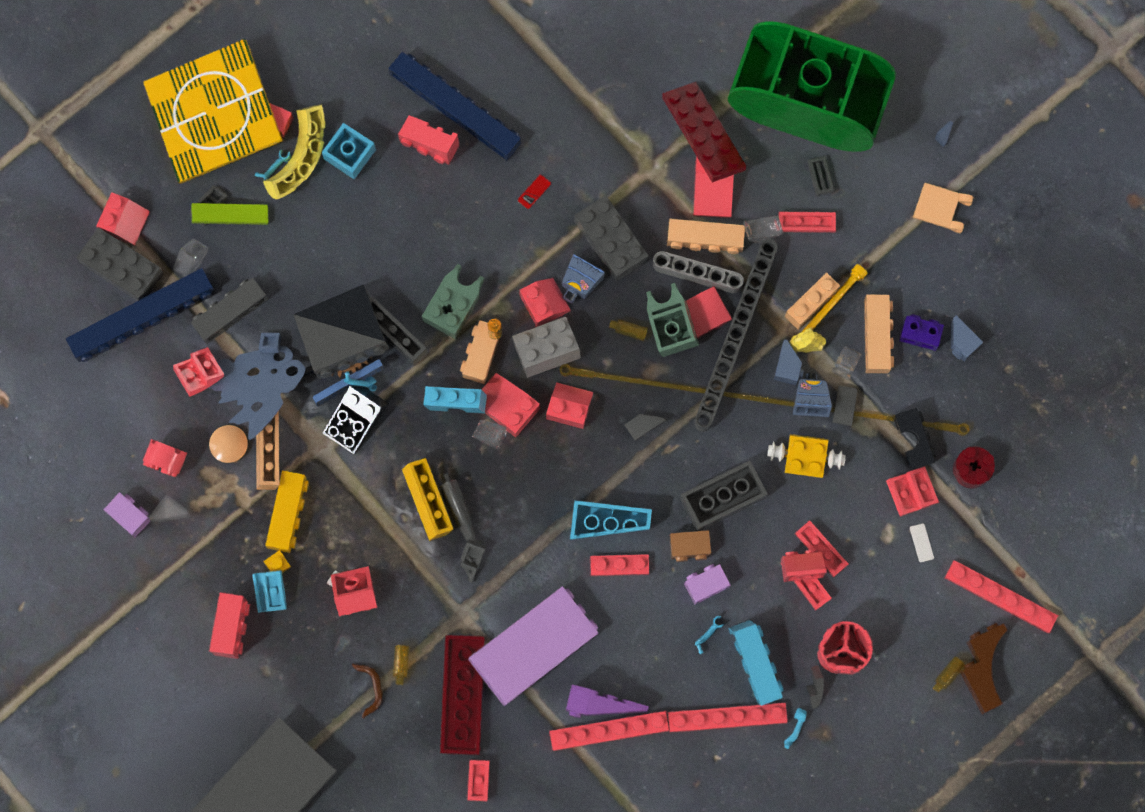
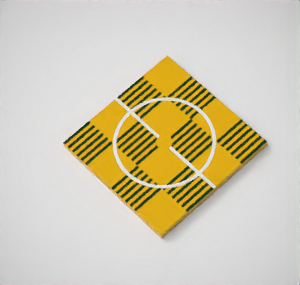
(212, 111)

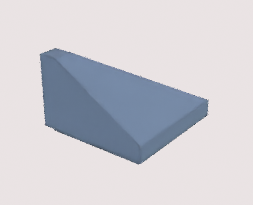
(943, 134)

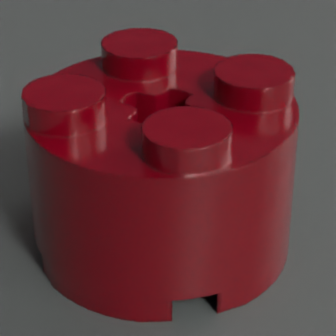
(983, 463)

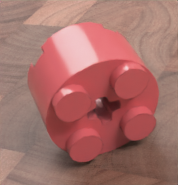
(165, 457)

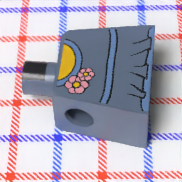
(580, 279)
(812, 397)

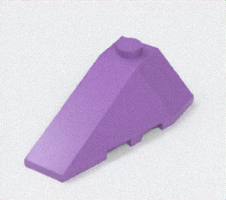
(589, 703)

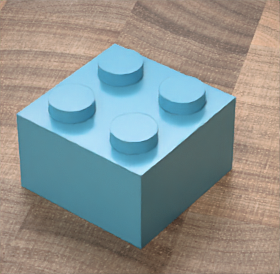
(348, 151)

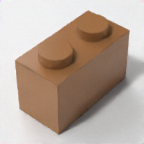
(690, 545)

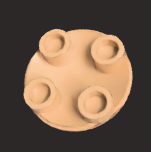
(228, 444)

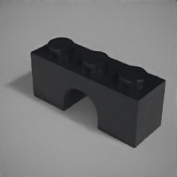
(911, 422)

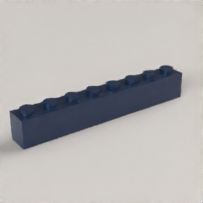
(454, 105)
(140, 315)

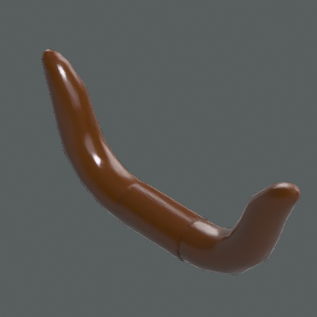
(376, 685)

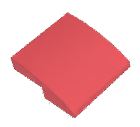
(707, 311)
(198, 372)
(912, 491)

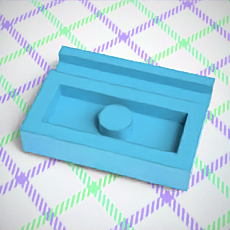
(269, 591)

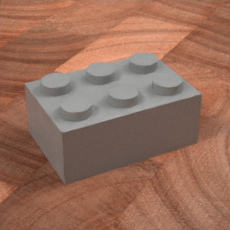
(546, 347)

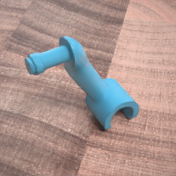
(369, 382)
(712, 629)
(800, 715)

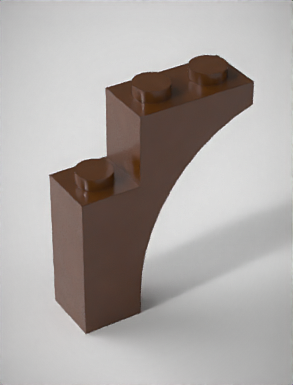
(979, 675)

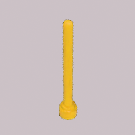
(857, 273)

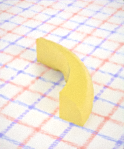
(305, 155)

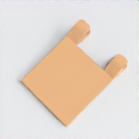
(939, 205)

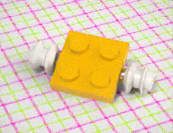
(806, 455)

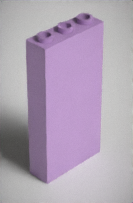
(533, 645)

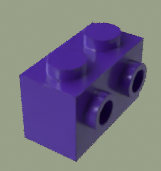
(921, 332)

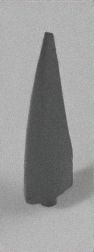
(457, 506)

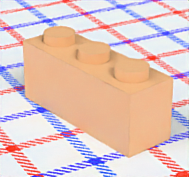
(812, 301)
(480, 354)

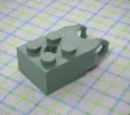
(452, 296)
(665, 318)

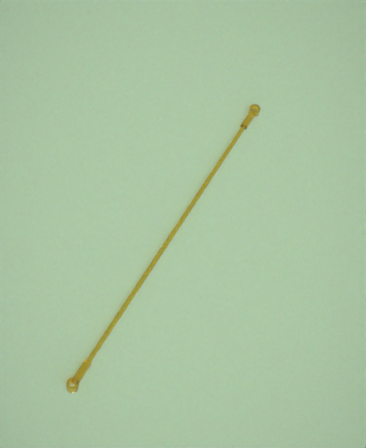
(590, 374)

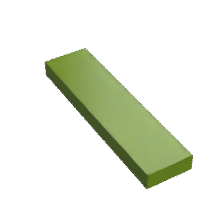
(229, 213)

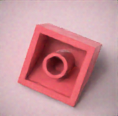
(123, 219)
(544, 301)
(569, 405)
(803, 566)
(353, 591)

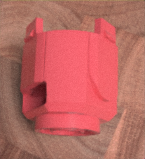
(854, 642)

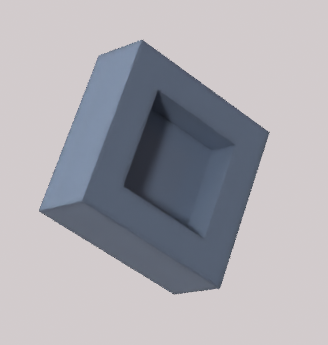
(269, 343)

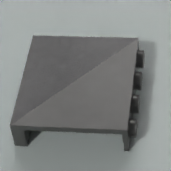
(341, 332)

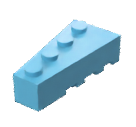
(605, 519)
(756, 662)

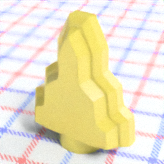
(807, 341)

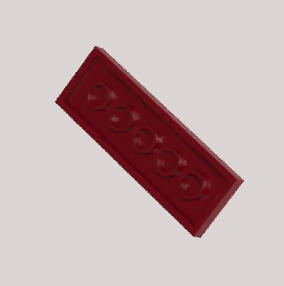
(704, 132)
(461, 697)

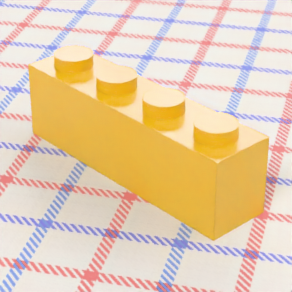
(427, 499)
(286, 511)

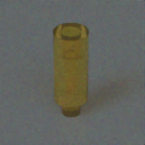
(494, 329)
(629, 329)
(400, 663)
(948, 674)

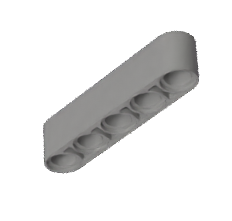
(704, 279)

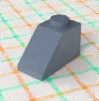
(963, 339)
(788, 365)

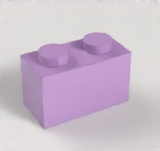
(127, 515)
(707, 583)

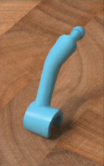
(270, 171)

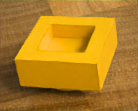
(277, 562)

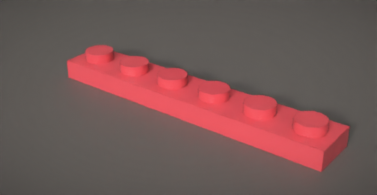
(1001, 596)
(727, 717)
(609, 731)

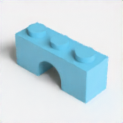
(457, 398)

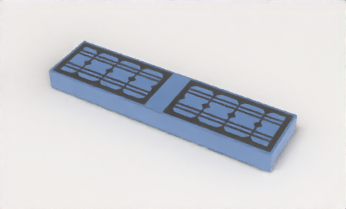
(340, 387)

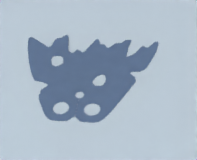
(257, 388)

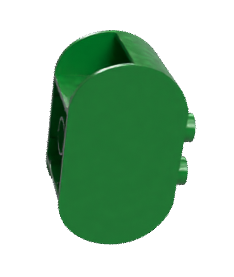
(812, 86)

